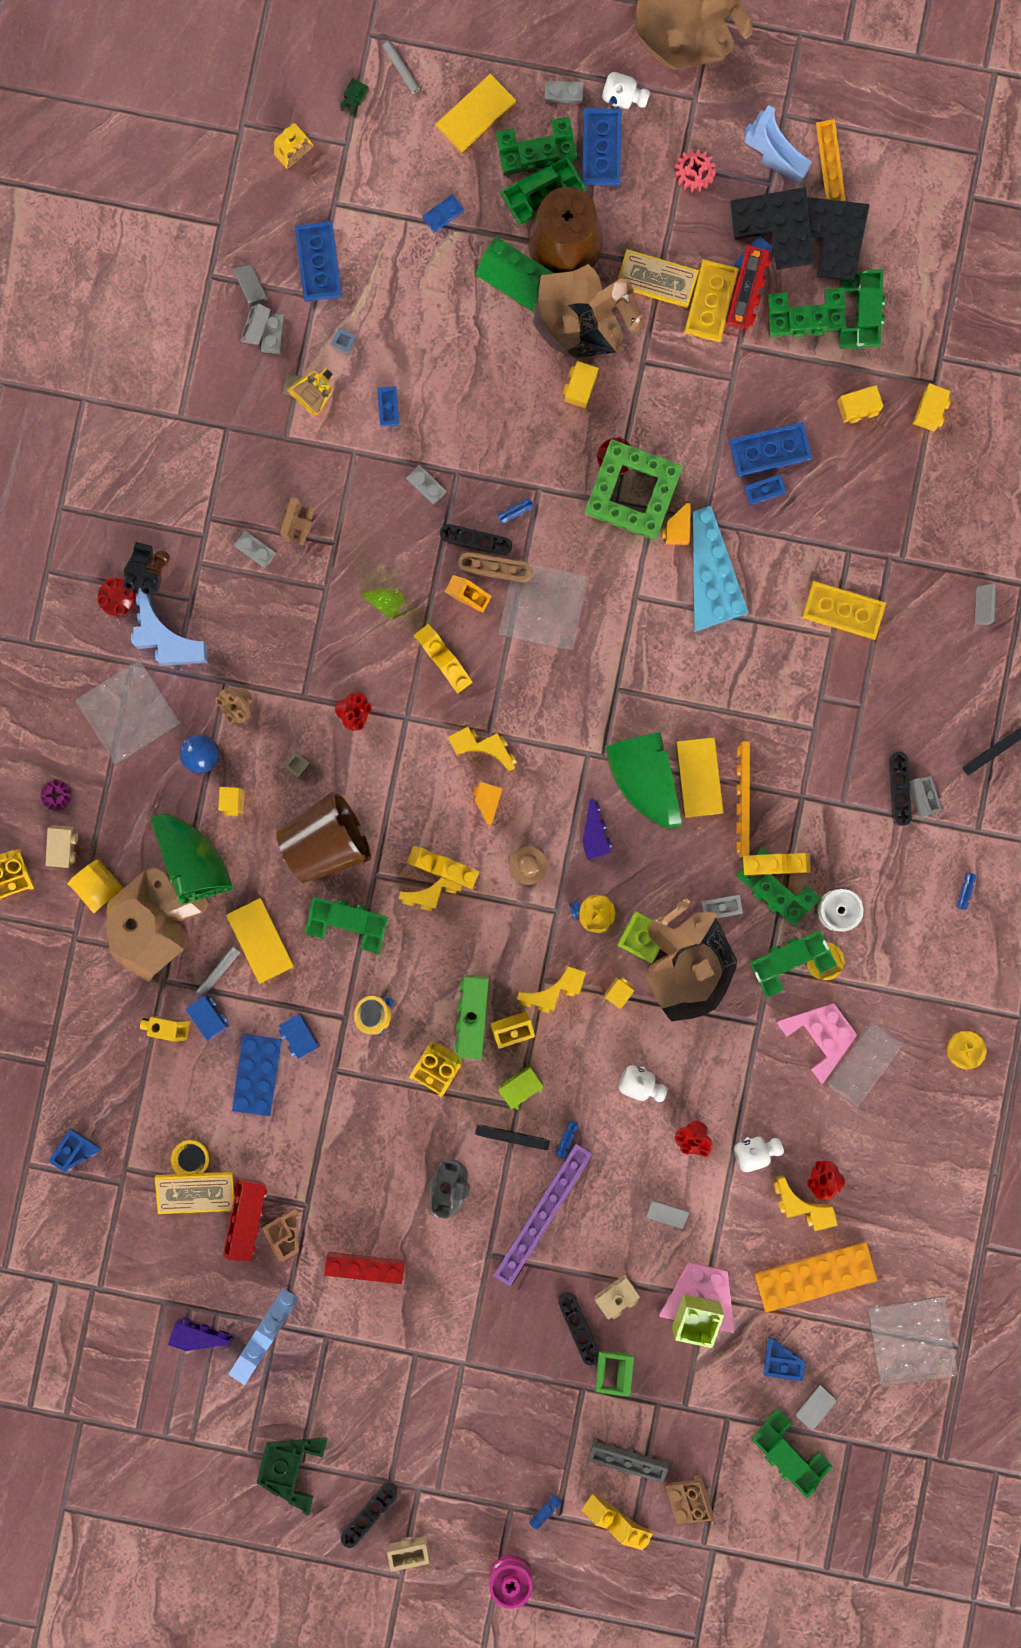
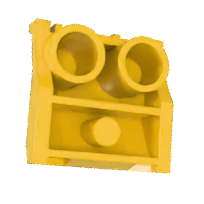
(13, 874)
(95, 885)
(436, 1068)

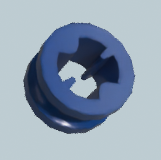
(575, 908)

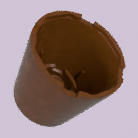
(561, 243)
(323, 840)

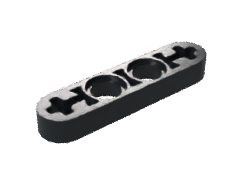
(476, 537)
(992, 752)
(896, 789)
(512, 1137)
(579, 1328)
(367, 1513)

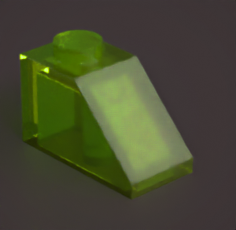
(385, 601)

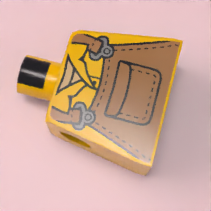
(291, 145)
(312, 390)
(166, 1028)

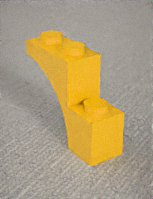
(443, 658)
(465, 741)
(777, 864)
(442, 867)
(429, 897)
(546, 1000)
(819, 1215)
(620, 1526)

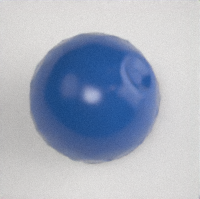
(199, 753)

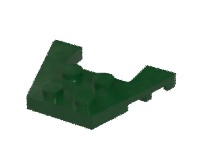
(281, 1468)

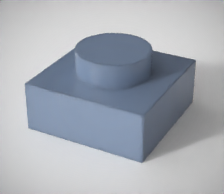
(343, 341)

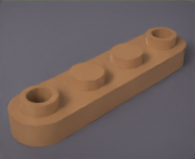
(495, 567)

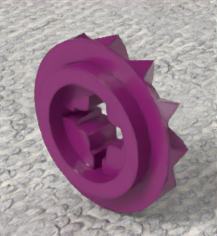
(62, 801)

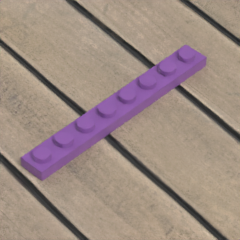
(542, 1214)

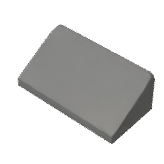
(250, 285)
(255, 324)
(985, 604)
(925, 796)
(667, 1214)
(816, 1407)

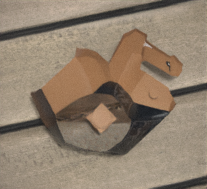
(577, 314)
(696, 964)

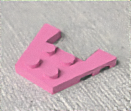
(829, 1032)
(705, 1283)

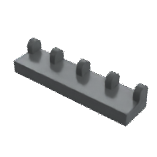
(628, 1461)

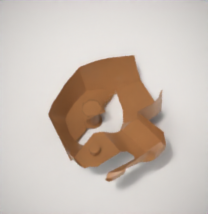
(689, 31)
(145, 924)

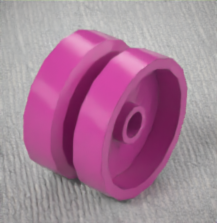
(510, 1581)

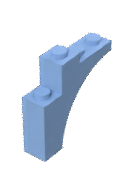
(776, 150)
(171, 647)
(263, 1336)

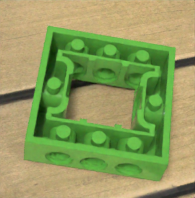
(643, 524)
(471, 1037)

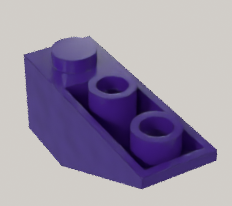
(594, 839)
(192, 1336)

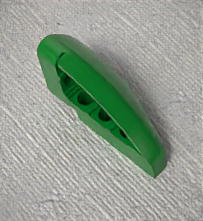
(646, 778)
(190, 860)

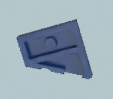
(73, 1150)
(782, 1362)

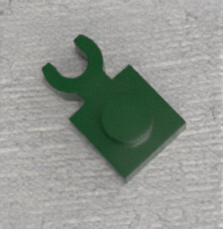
(354, 94)

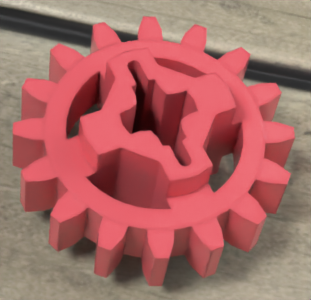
(700, 164)

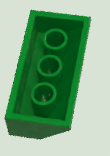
(511, 272)

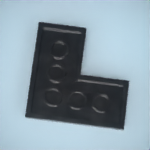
(782, 215)
(842, 231)

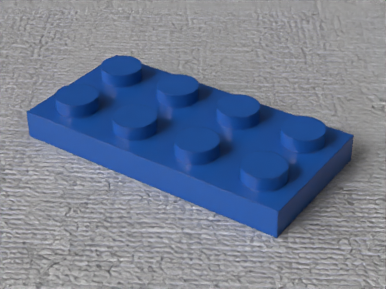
(601, 146)
(318, 261)
(770, 449)
(257, 1075)

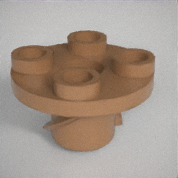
(234, 704)
(528, 865)

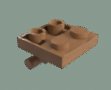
(293, 521)
(690, 1501)

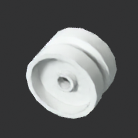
(828, 910)

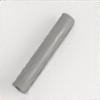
(401, 67)
(218, 971)

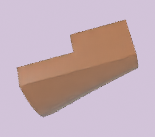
(282, 1235)

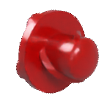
(353, 711)
(694, 1139)
(825, 1180)

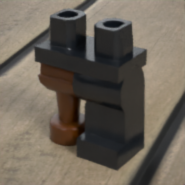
(141, 573)

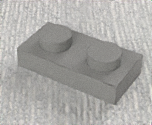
(563, 92)
(273, 334)
(426, 485)
(255, 549)
(723, 906)

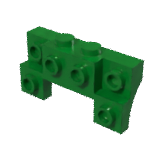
(537, 152)
(532, 190)
(869, 316)
(806, 319)
(777, 896)
(348, 918)
(789, 957)
(779, 1452)

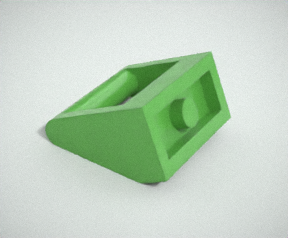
(624, 1373)

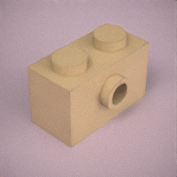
(61, 846)
(617, 1297)
(408, 1553)

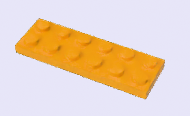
(815, 1277)

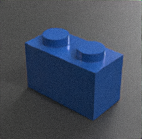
(207, 1017)
(298, 1036)

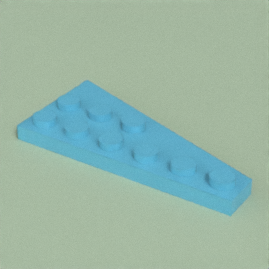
(714, 580)

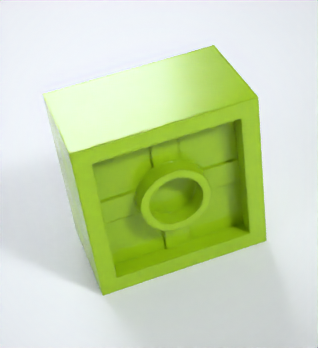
(637, 940)
(520, 1087)
(697, 1321)

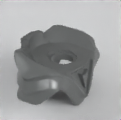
(456, 1175)

